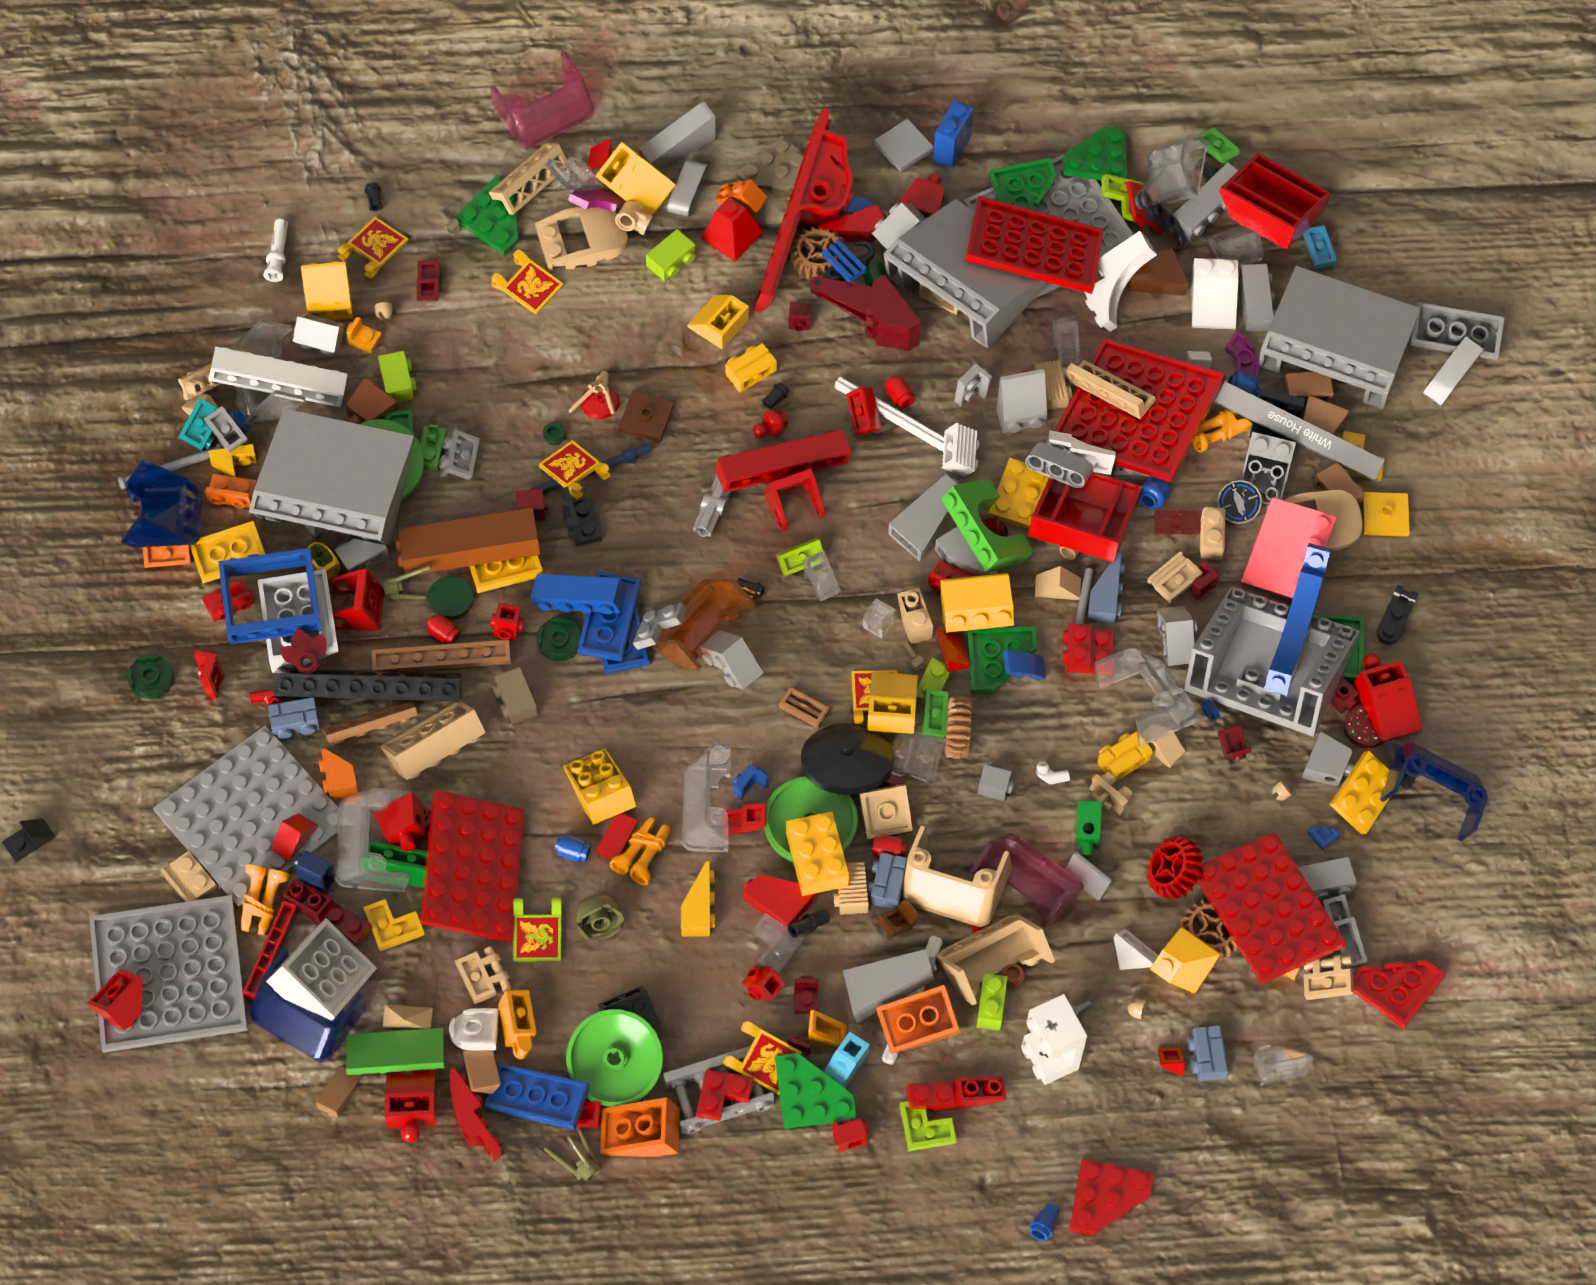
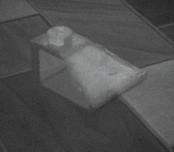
(1280, 1064)

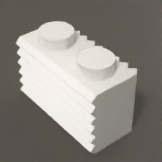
(960, 450)

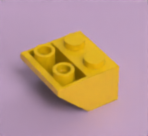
(720, 319)

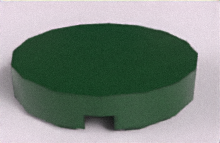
(450, 597)
(558, 639)
(150, 676)

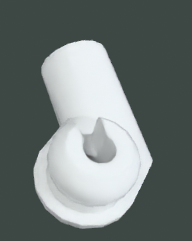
(1049, 776)

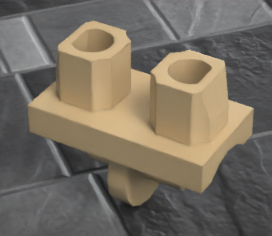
(197, 382)
(1105, 793)

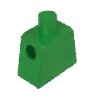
(1087, 820)

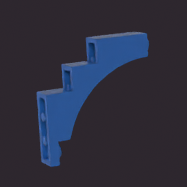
(1299, 620)

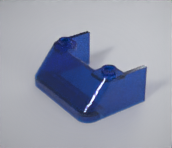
(1418, 761)
(297, 1027)

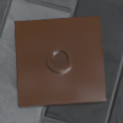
(646, 416)

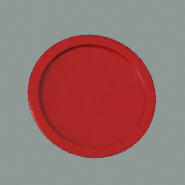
(596, 404)

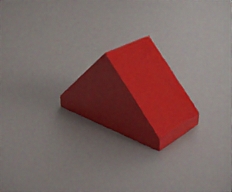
(292, 836)

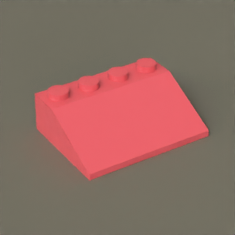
(1283, 546)

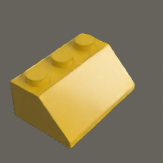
(976, 602)

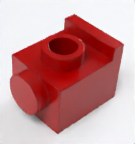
(850, 1134)

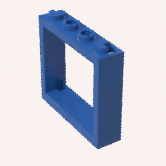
(275, 627)

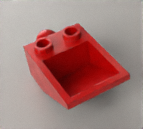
(1388, 698)
(411, 1101)

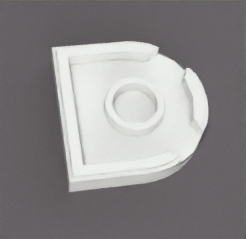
(475, 1029)

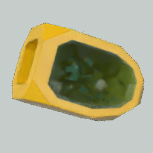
(324, 559)

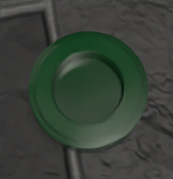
(554, 433)

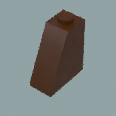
(1160, 276)

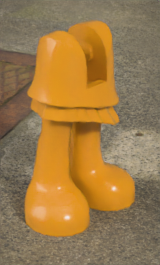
(1230, 424)
(641, 840)
(252, 905)

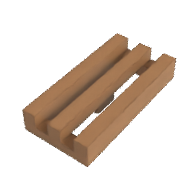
(800, 714)

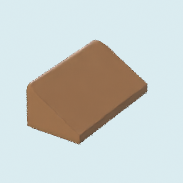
(481, 1070)

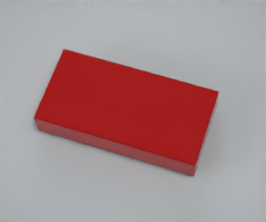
(617, 836)

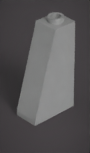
(681, 137)
(922, 520)
(887, 981)

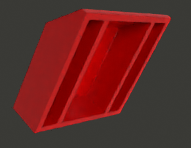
(1273, 200)
(1086, 517)

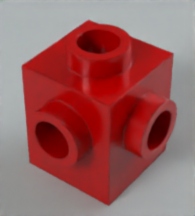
(507, 621)
(763, 983)

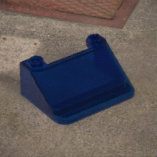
(168, 508)

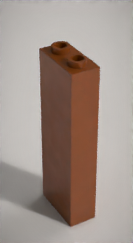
(468, 541)

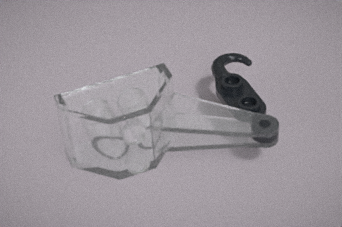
(1173, 176)

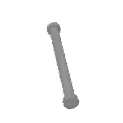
(177, 464)

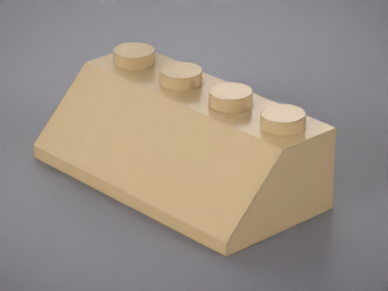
(433, 739)

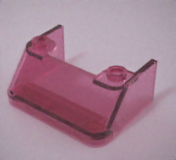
(550, 114)
(1032, 876)

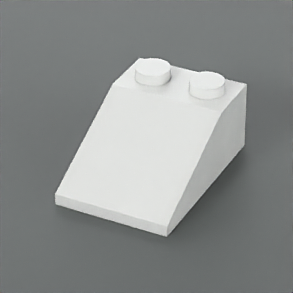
(1214, 293)

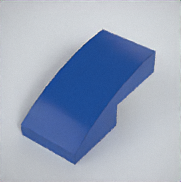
(1024, 664)

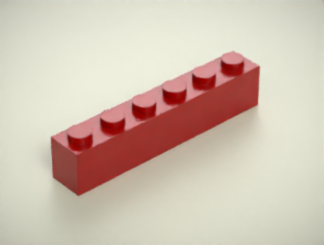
(782, 460)

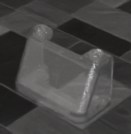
(705, 826)

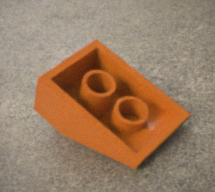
(918, 1020)
(641, 1129)

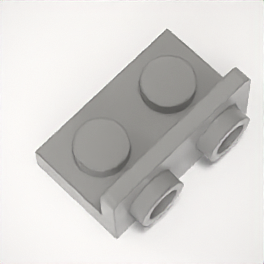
(973, 382)
(459, 454)

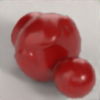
(772, 424)

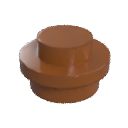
(1014, 974)

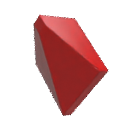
(1171, 1059)

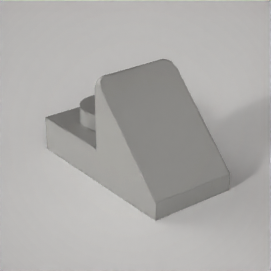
(225, 429)

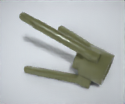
(393, 585)
(587, 1167)

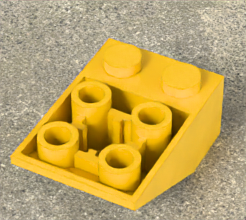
(635, 179)
(327, 290)
(892, 702)
(600, 786)

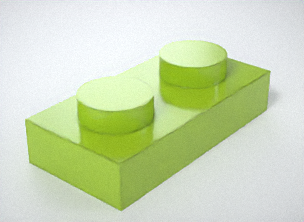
(792, 559)
(933, 678)

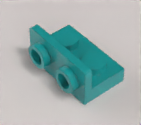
(196, 430)

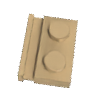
(1174, 577)
(188, 878)

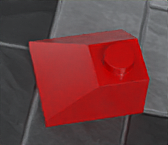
(732, 230)
(119, 999)

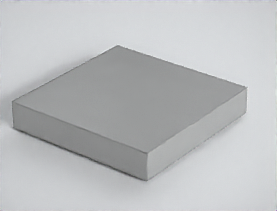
(903, 145)

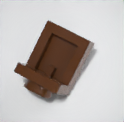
(899, 919)

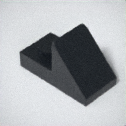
(28, 839)

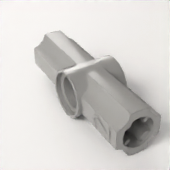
(712, 508)

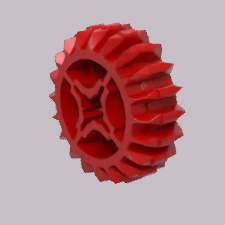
(1174, 867)

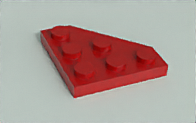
(1397, 988)
(1106, 1194)

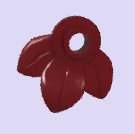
(304, 648)

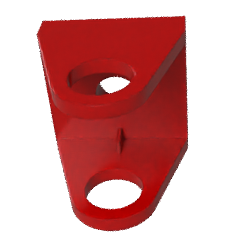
(788, 484)
(367, 602)

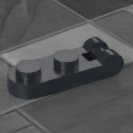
(1396, 616)

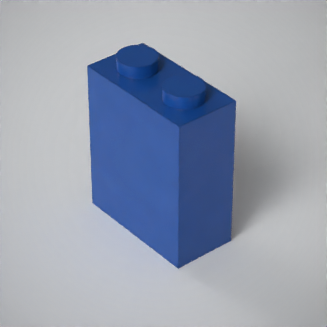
(953, 134)

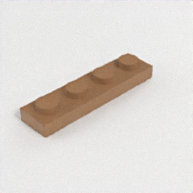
(377, 720)

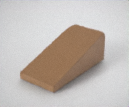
(337, 1092)

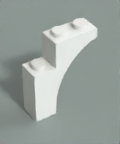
(1116, 270)

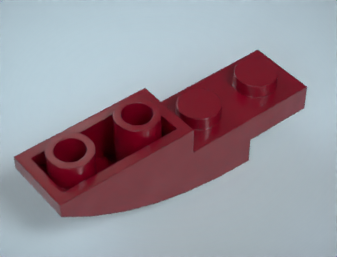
(319, 906)

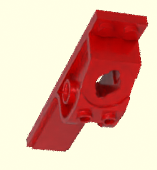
(816, 197)

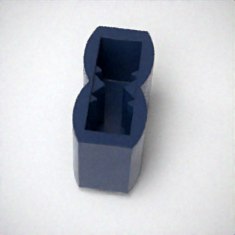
(315, 871)

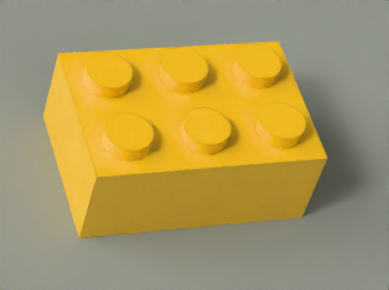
(817, 853)

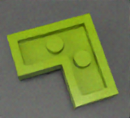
(1115, 188)
(924, 1133)

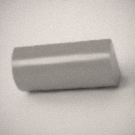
(1446, 327)

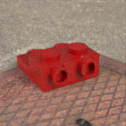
(1085, 647)

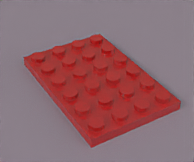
(1034, 244)
(472, 866)
(1269, 908)

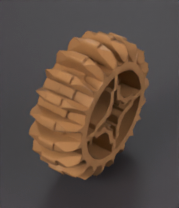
(813, 243)
(958, 727)
(1202, 915)

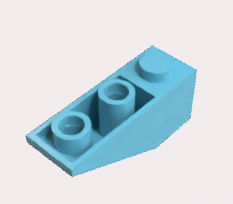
(847, 1059)

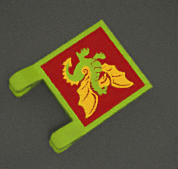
(537, 936)

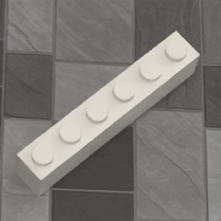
(272, 374)

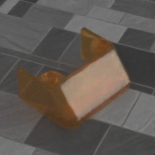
(706, 607)

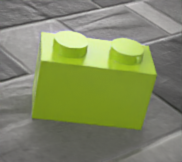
(671, 255)
(396, 376)
(991, 1002)

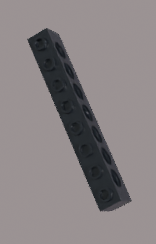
(368, 684)

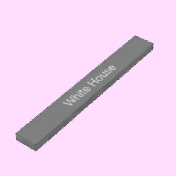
(1299, 431)

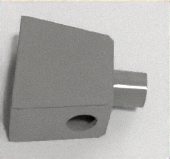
(1328, 761)

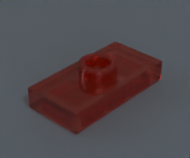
(1176, 522)

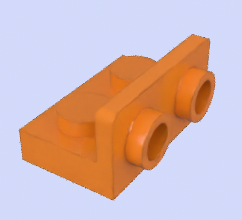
(230, 491)
(166, 556)

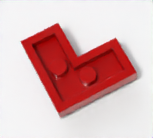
(721, 1086)

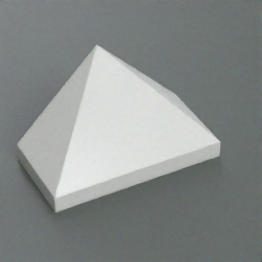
(1132, 952)

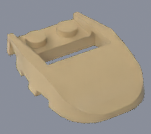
(602, 233)
(1340, 505)

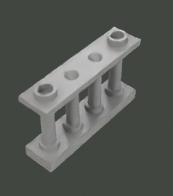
(680, 1077)

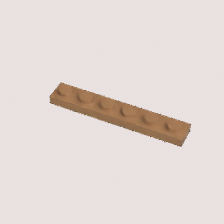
(442, 656)

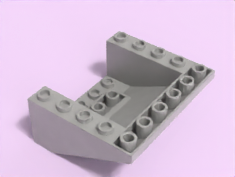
(936, 258)
(1340, 333)
(334, 476)
(1238, 649)

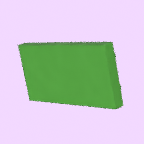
(395, 1051)

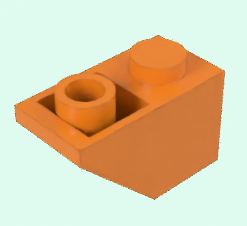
(744, 193)
(340, 776)

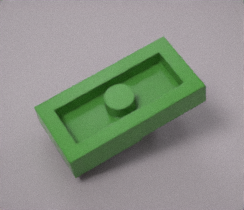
(1220, 146)
(431, 446)
(935, 713)

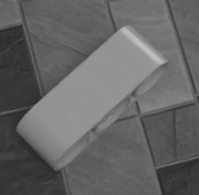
(687, 188)
(1059, 465)

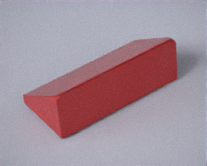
(863, 410)
(952, 650)

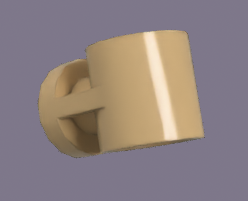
(632, 217)

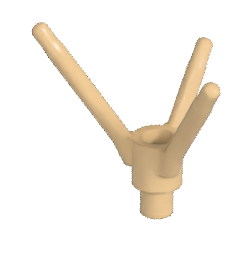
(598, 385)

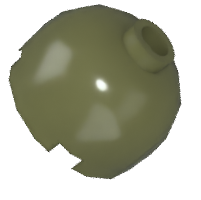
(599, 917)

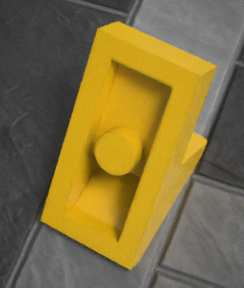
(225, 461)

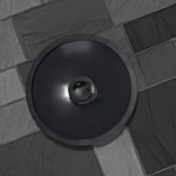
(847, 759)

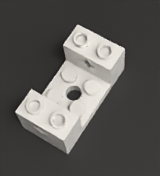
(1056, 1035)

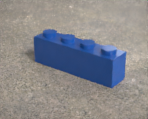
(578, 593)

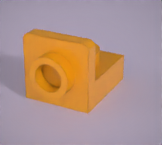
(362, 336)

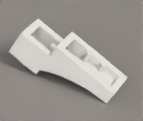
(1101, 459)

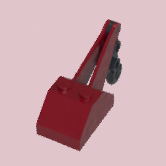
(880, 306)

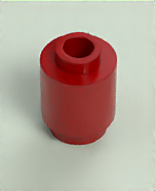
(899, 391)
(443, 629)
(889, 845)

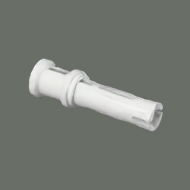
(276, 257)

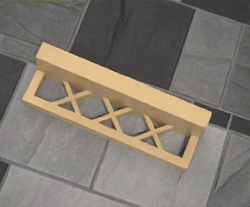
(523, 173)
(1108, 391)

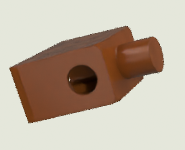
(369, 403)

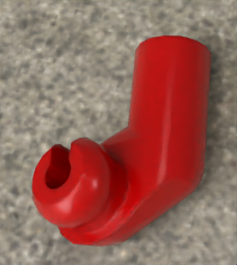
(266, 696)

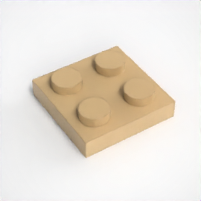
(885, 811)

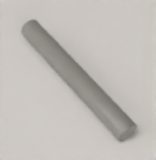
(1084, 596)

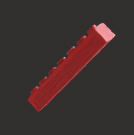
(271, 947)

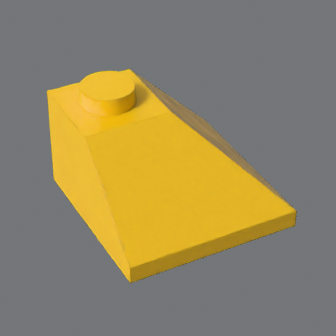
(1185, 961)

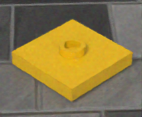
(1385, 514)

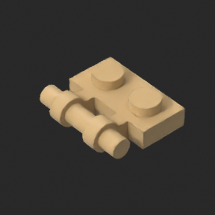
(476, 978)
(1328, 983)

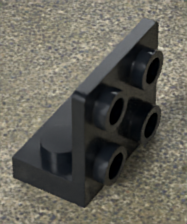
(1286, 402)
(580, 520)
(636, 1002)

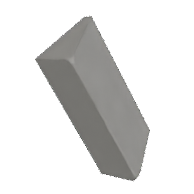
(1092, 878)

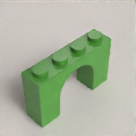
(991, 550)

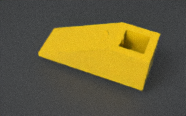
(696, 907)

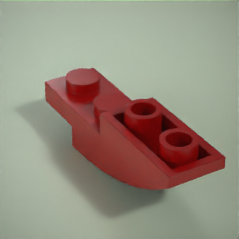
(956, 1095)
(467, 1109)

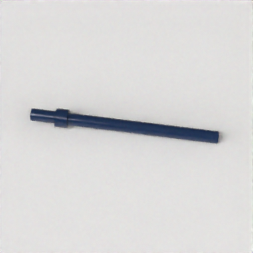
(628, 456)

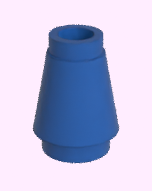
(1044, 1223)

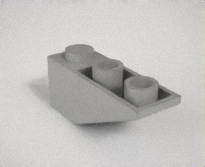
(956, 551)

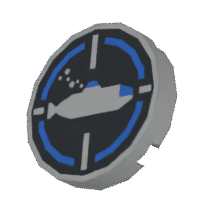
(1240, 501)

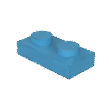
(1319, 247)

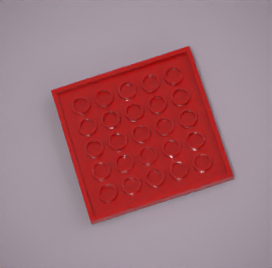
(1166, 431)

